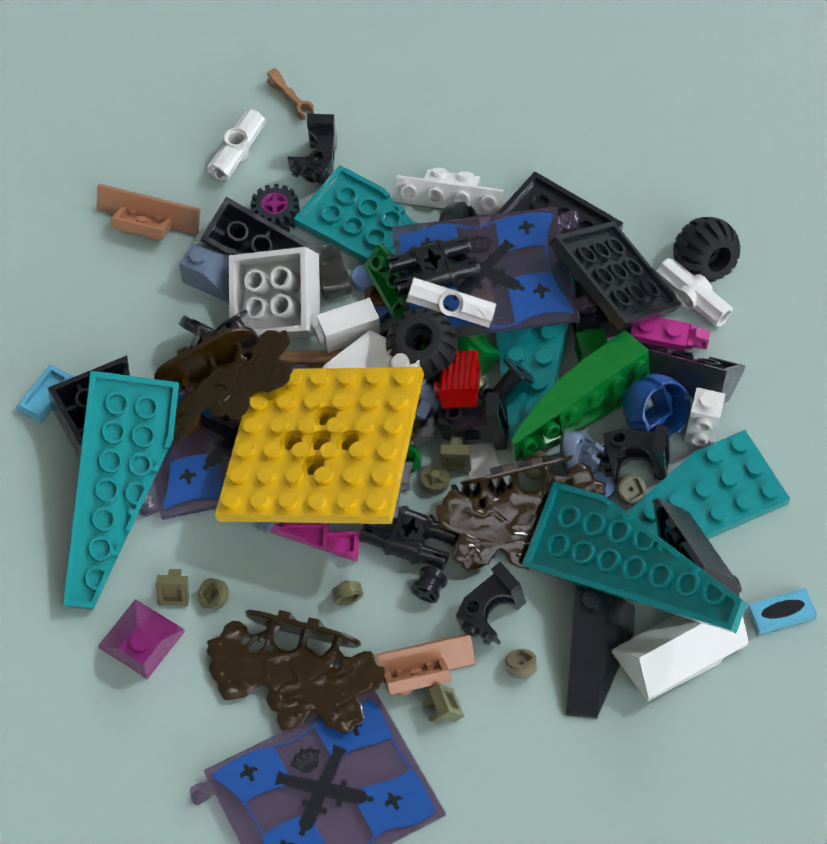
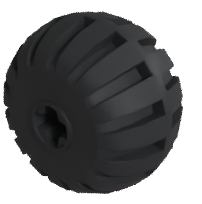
(707, 248)
(425, 328)

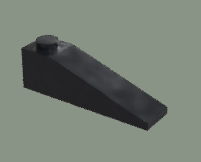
(242, 231)
(691, 373)
(597, 628)

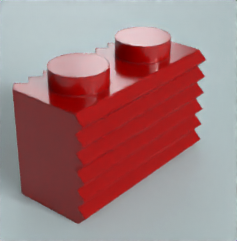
(460, 381)

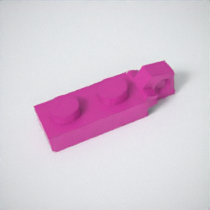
(671, 334)

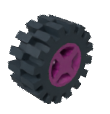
(273, 199)

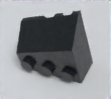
(70, 398)
(683, 533)

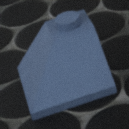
(206, 270)

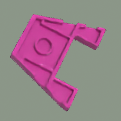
(318, 536)

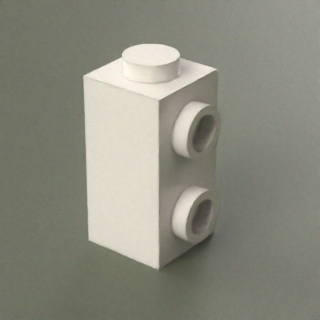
(346, 324)
(704, 417)

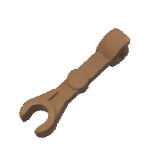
(277, 82)

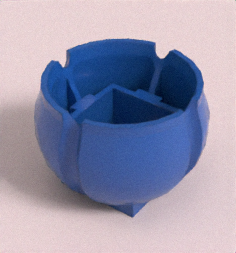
(668, 401)

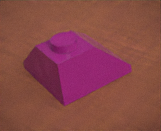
(141, 638)

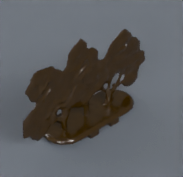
(225, 373)
(506, 519)
(295, 678)

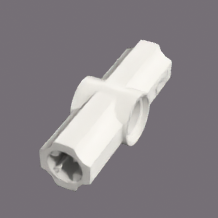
(236, 145)
(694, 292)
(469, 308)

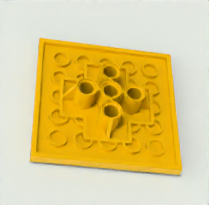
(323, 448)

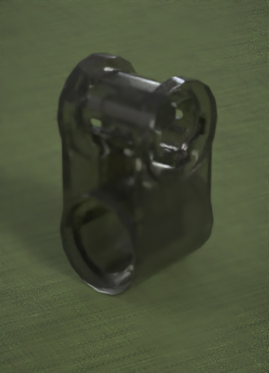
(332, 273)

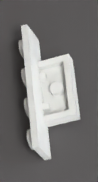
(444, 187)

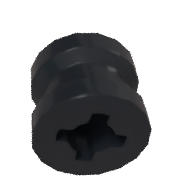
(429, 584)

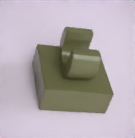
(456, 456)
(173, 589)
(445, 702)

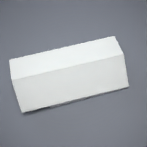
(676, 653)

